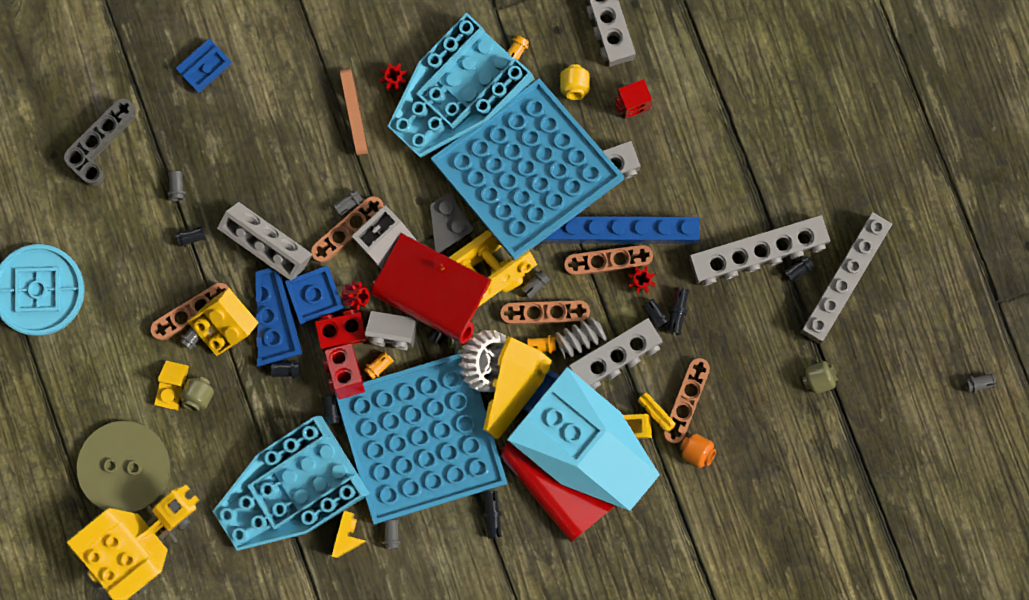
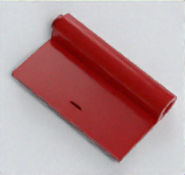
(433, 296)
(567, 507)

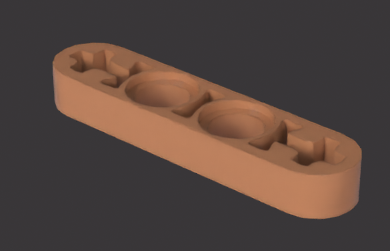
(353, 111)
(345, 227)
(609, 264)
(189, 308)
(545, 317)
(689, 402)

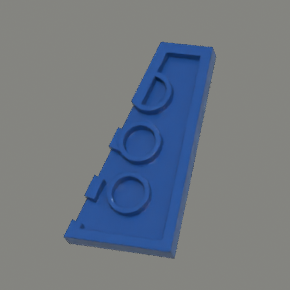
(276, 327)

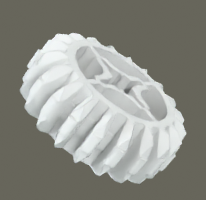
(481, 361)

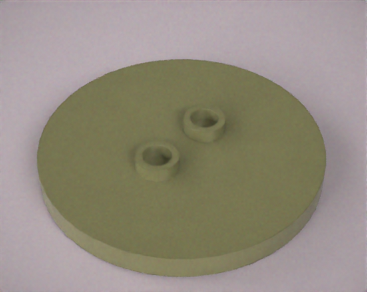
(123, 466)

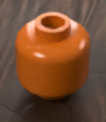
(698, 450)

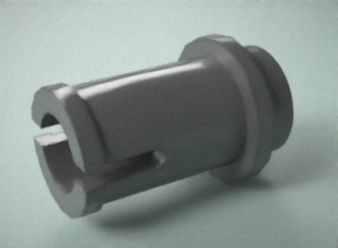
(176, 186)
(348, 202)
(536, 283)
(190, 339)
(975, 384)
(391, 534)

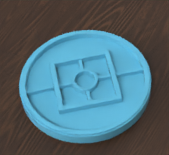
(40, 290)

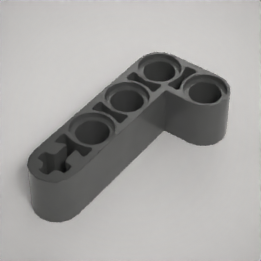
(104, 139)

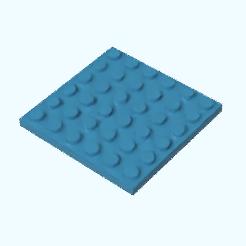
(527, 169)
(420, 439)

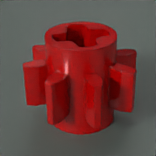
(387, 79)
(647, 278)
(355, 295)

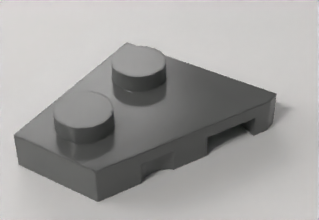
(448, 223)

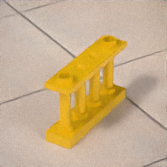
(482, 248)

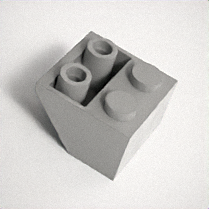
(380, 235)
(391, 330)

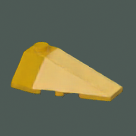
(518, 379)

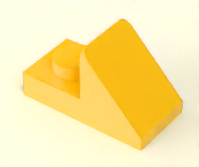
(171, 385)
(343, 542)

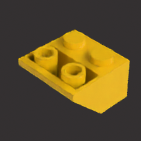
(223, 322)

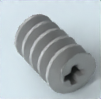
(580, 337)

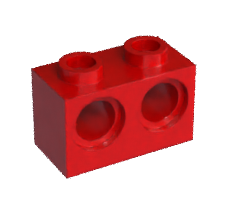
(633, 99)
(341, 336)
(347, 370)

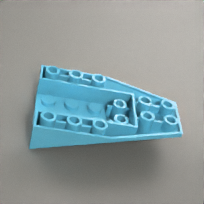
(457, 88)
(585, 443)
(290, 488)

